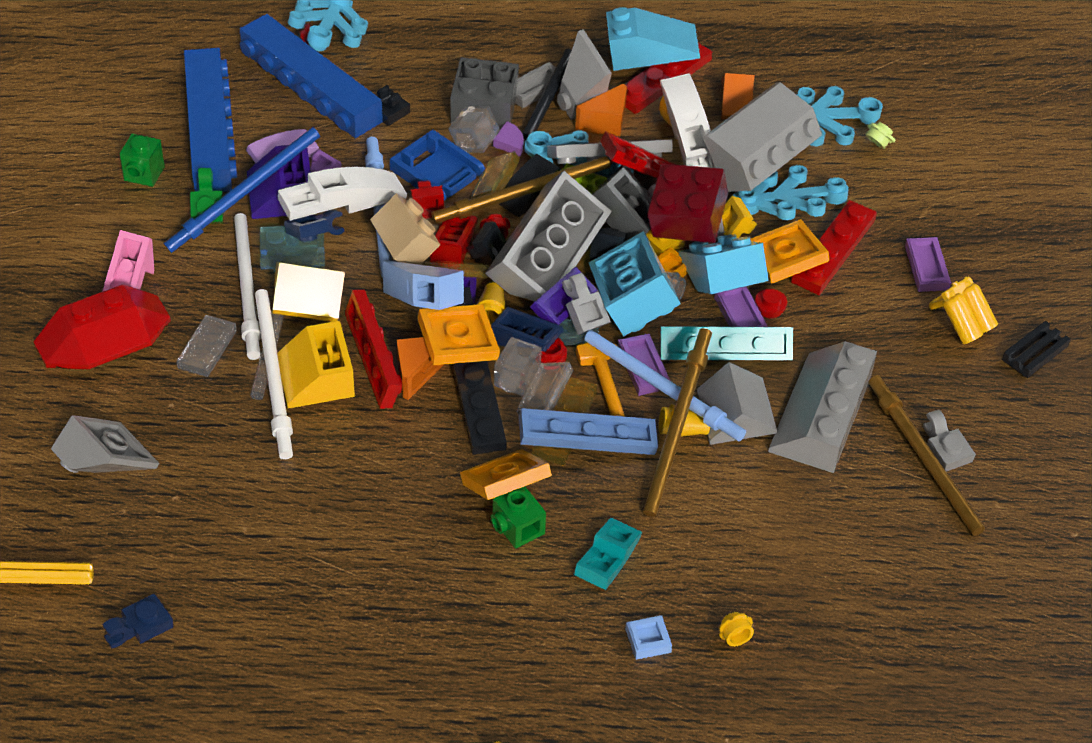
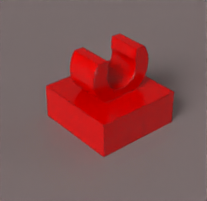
(428, 197)

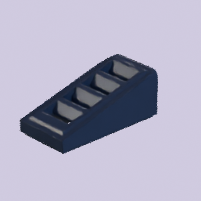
(513, 324)

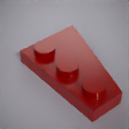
(631, 155)

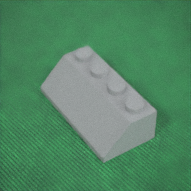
(762, 137)
(549, 239)
(824, 405)

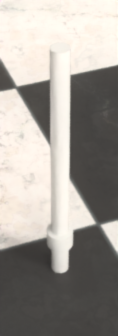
(250, 327)
(281, 423)

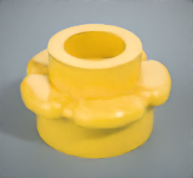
(736, 629)

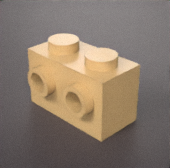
(405, 230)

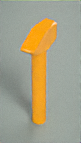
(590, 355)

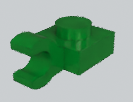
(206, 197)

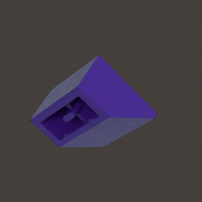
(264, 197)

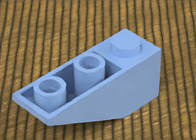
(423, 284)

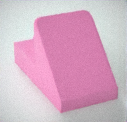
(130, 261)

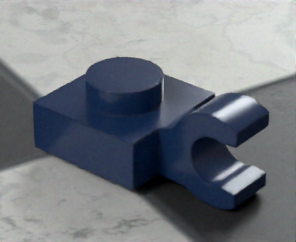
(310, 226)
(140, 620)

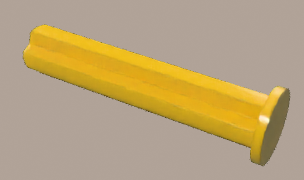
(46, 572)

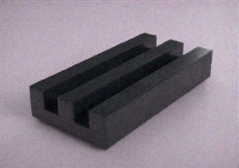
(1040, 331)

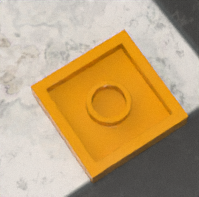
(791, 250)
(458, 334)
(505, 474)

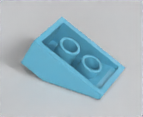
(649, 39)
(633, 284)

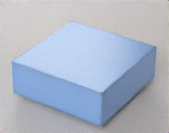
(648, 637)

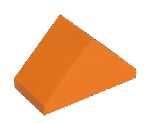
(736, 93)
(603, 112)
(414, 365)

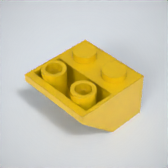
(316, 366)

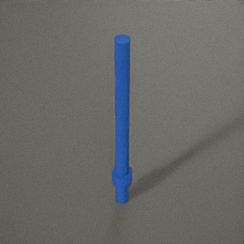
(193, 227)

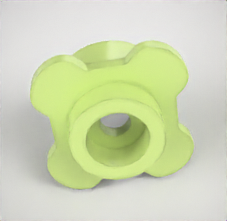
(880, 134)

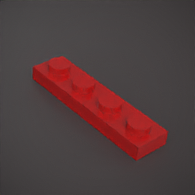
(646, 86)
(840, 241)
(372, 349)

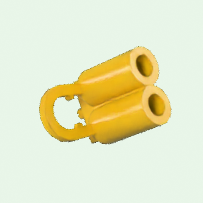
(966, 309)

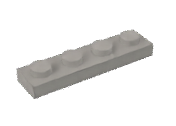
(568, 152)

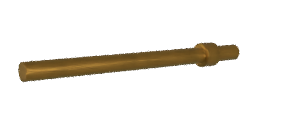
(464, 207)
(695, 363)
(893, 406)

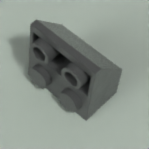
(485, 85)
(627, 201)

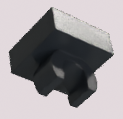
(393, 105)
(605, 241)
(487, 243)

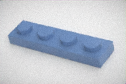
(587, 431)

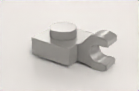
(586, 309)
(948, 446)

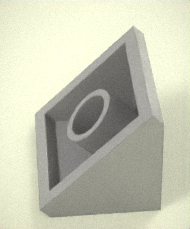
(742, 398)

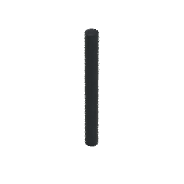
(547, 96)

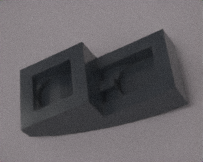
(532, 169)

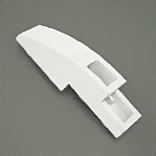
(687, 119)
(338, 187)

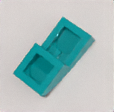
(608, 554)

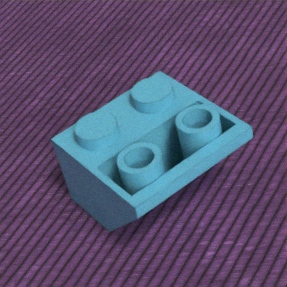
(725, 264)

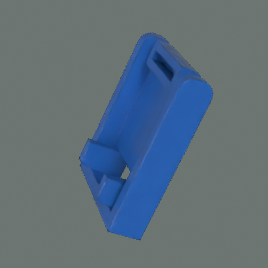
(445, 167)

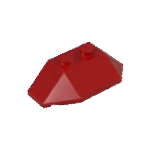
(101, 328)

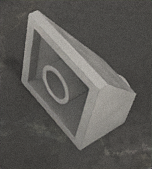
(584, 75)
(100, 447)

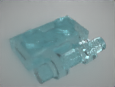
(285, 248)

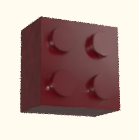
(688, 203)

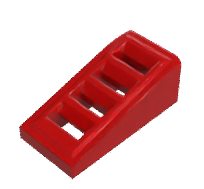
(454, 240)

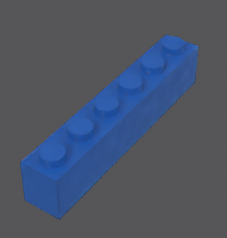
(311, 76)
(208, 115)

